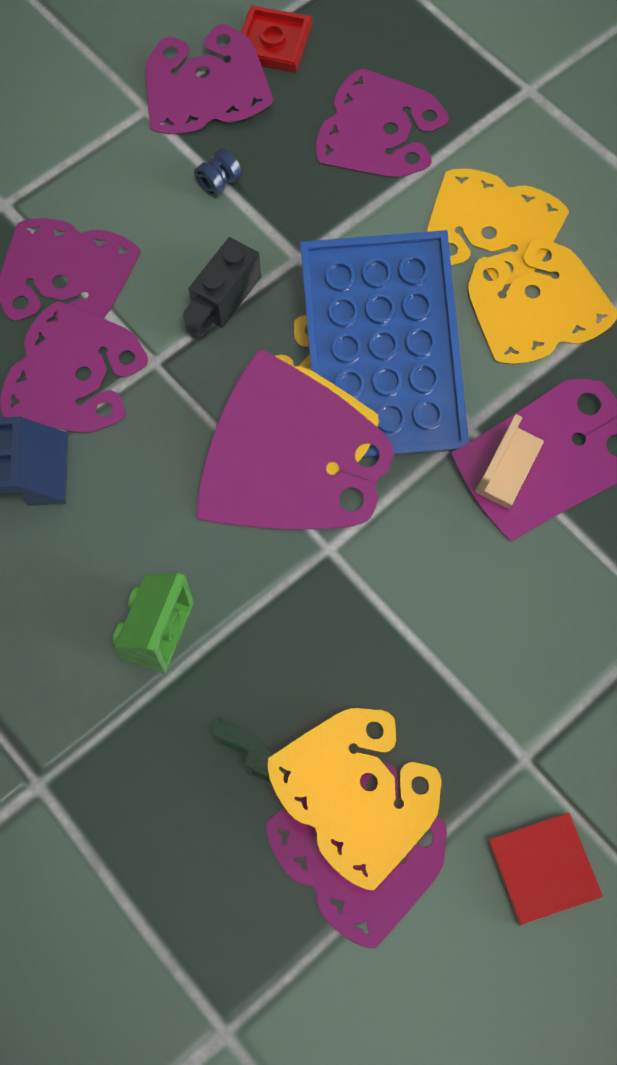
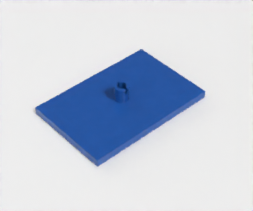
(389, 334)

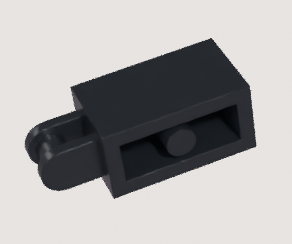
(221, 287)

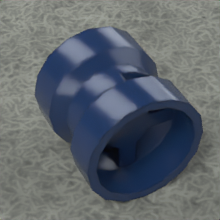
(218, 172)

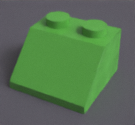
(154, 621)

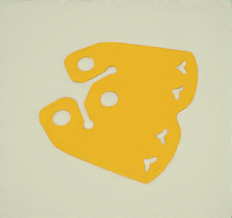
(498, 207)
(551, 316)
(338, 805)

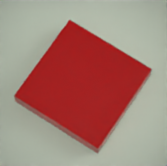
(277, 37)
(544, 869)

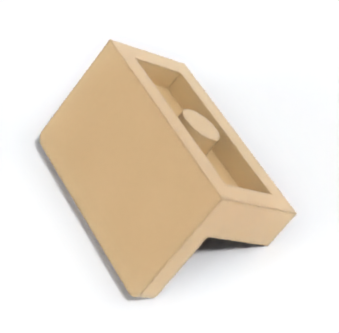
(509, 465)

